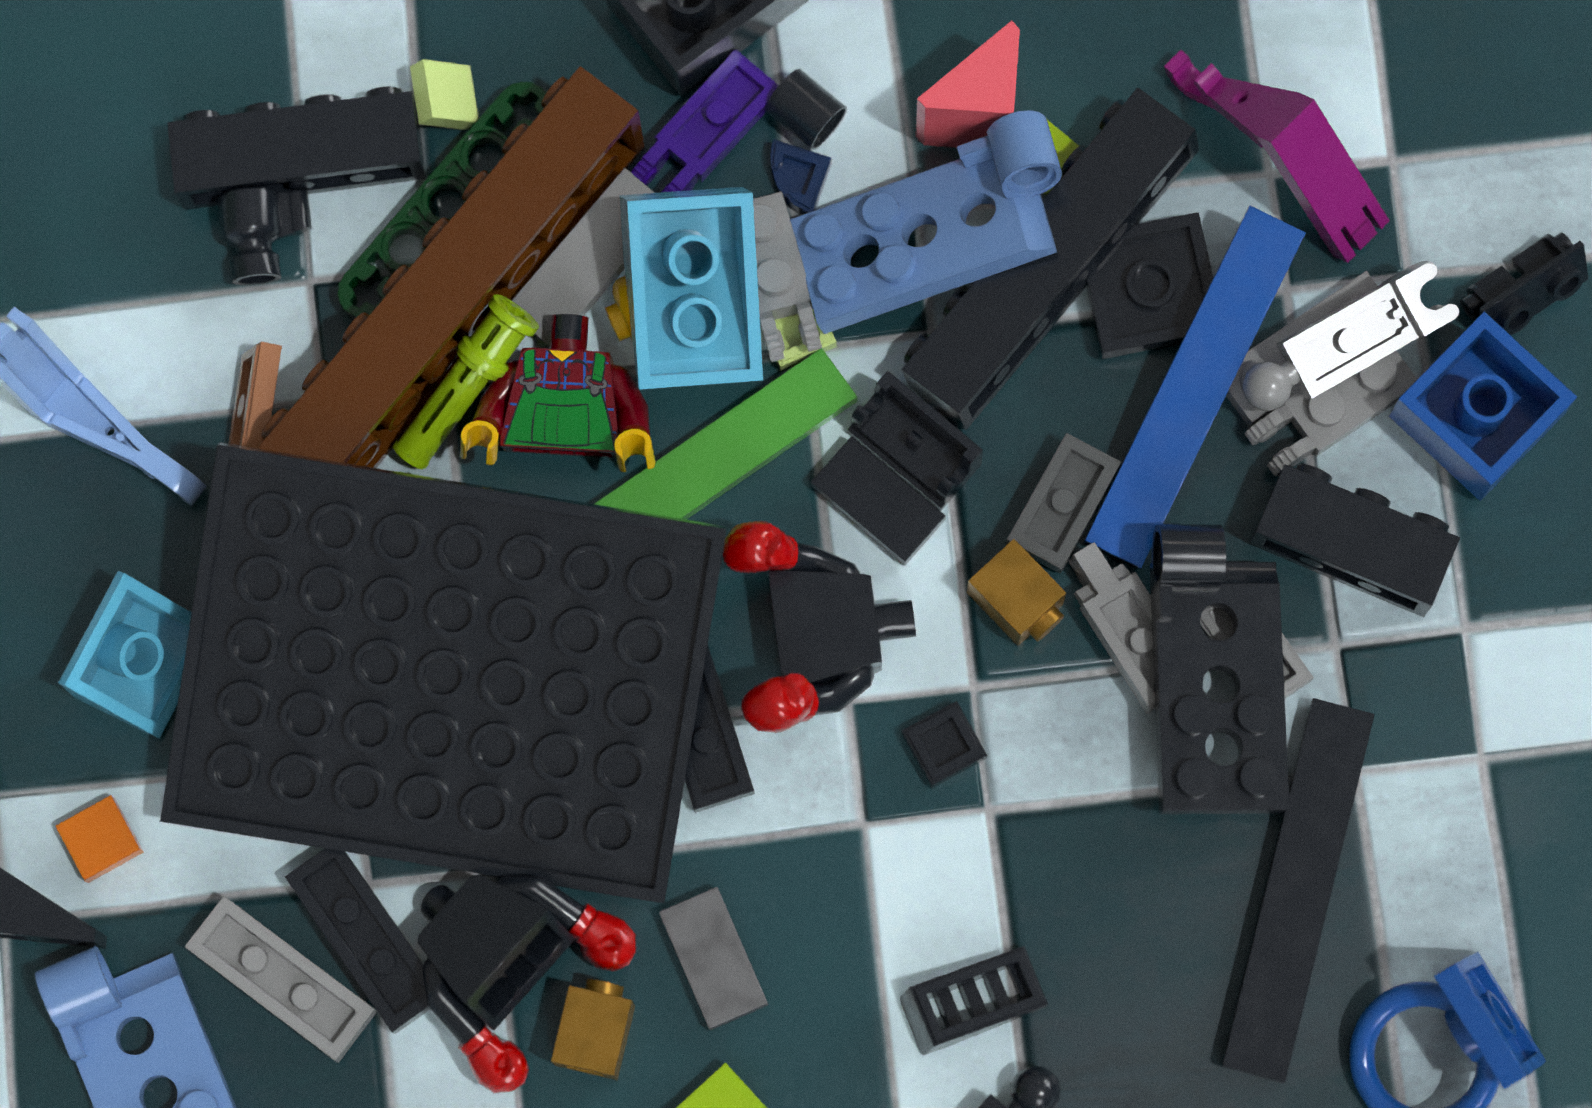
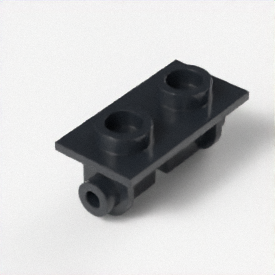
(1549, 272)

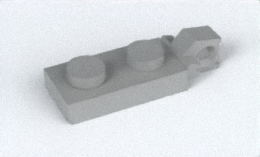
(1120, 616)

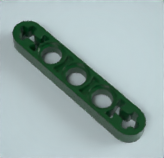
(451, 173)

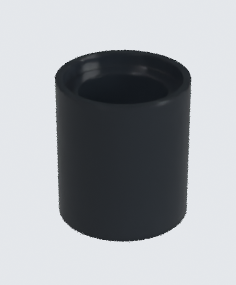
(805, 109)

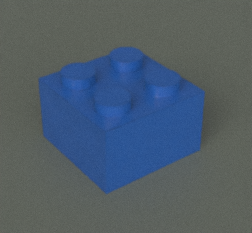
(1482, 406)

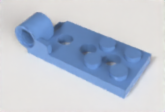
(999, 169)
(95, 1007)

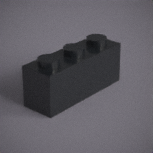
(1356, 538)

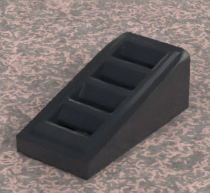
(923, 1019)

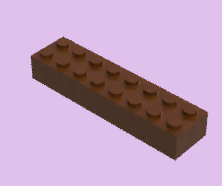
(488, 248)

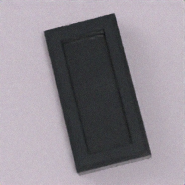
(878, 501)

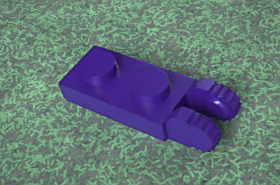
(709, 123)

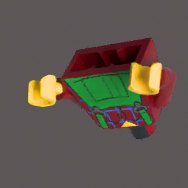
(563, 403)

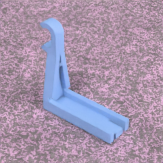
(68, 402)

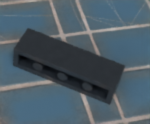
(298, 147)

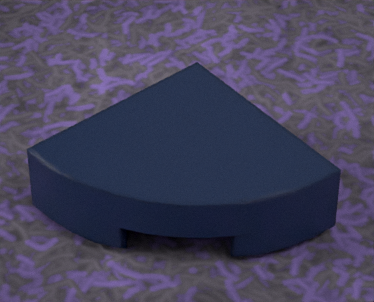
(799, 175)

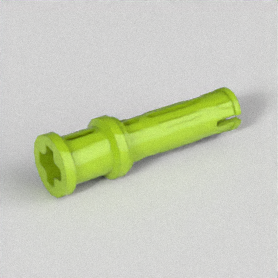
(480, 360)

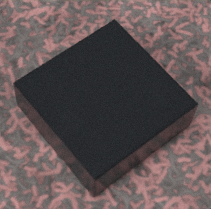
(944, 744)

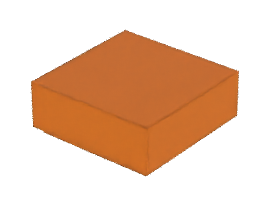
(99, 839)

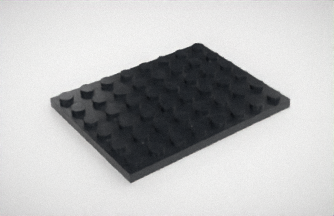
(442, 672)

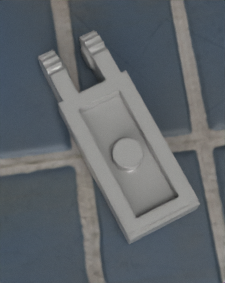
(780, 276)
(1334, 412)

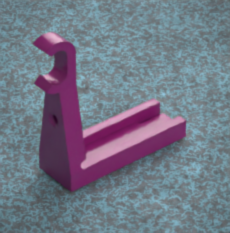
(1299, 145)

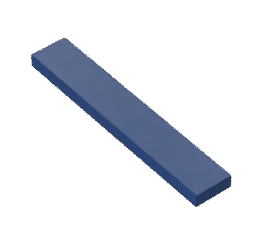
(1194, 386)

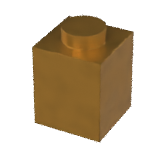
(1018, 594)
(594, 1029)

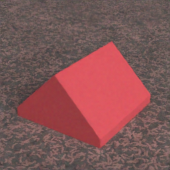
(971, 94)

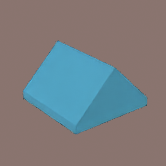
(131, 656)

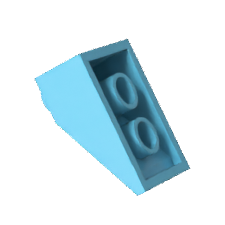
(692, 287)

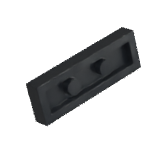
(363, 935)

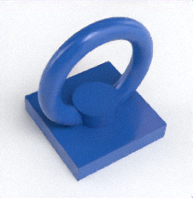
(1478, 1020)

